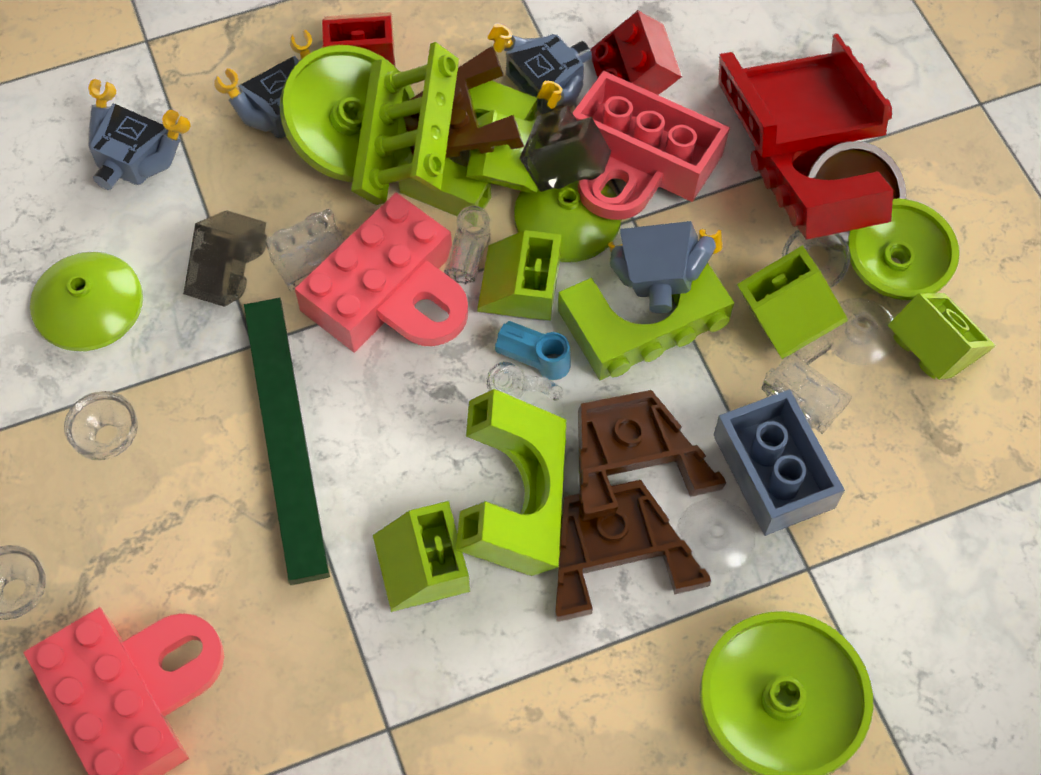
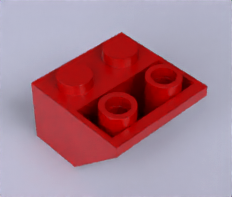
(365, 31)
(638, 54)

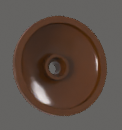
(857, 159)

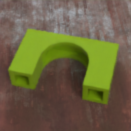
(456, 189)
(617, 344)
(537, 447)

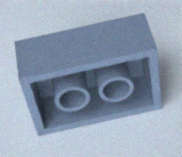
(777, 462)

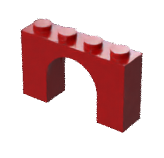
(824, 205)

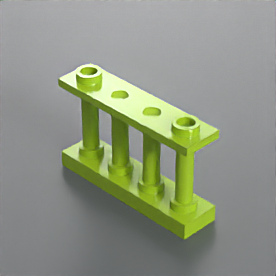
(381, 120)

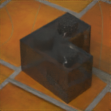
(564, 150)
(219, 256)

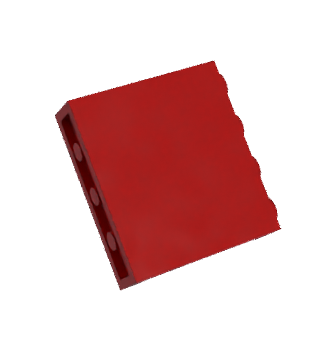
(805, 101)

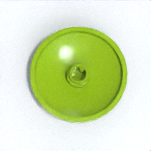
(326, 105)
(786, 696)

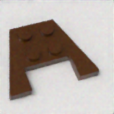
(464, 126)
(628, 436)
(630, 535)

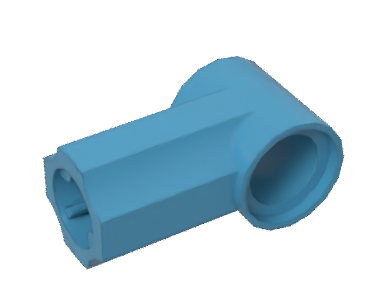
(533, 348)

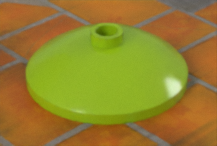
(582, 231)
(918, 240)
(91, 315)

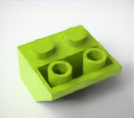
(521, 275)
(792, 302)
(421, 557)

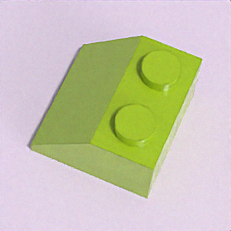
(939, 335)

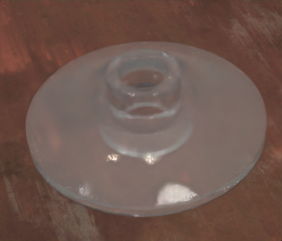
(861, 344)
(717, 552)

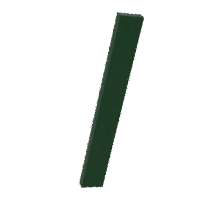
(286, 443)

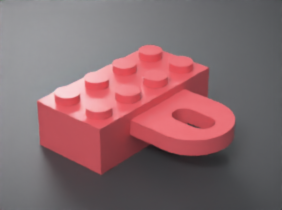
(650, 146)
(382, 276)
(118, 695)

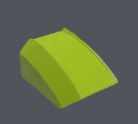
(503, 164)

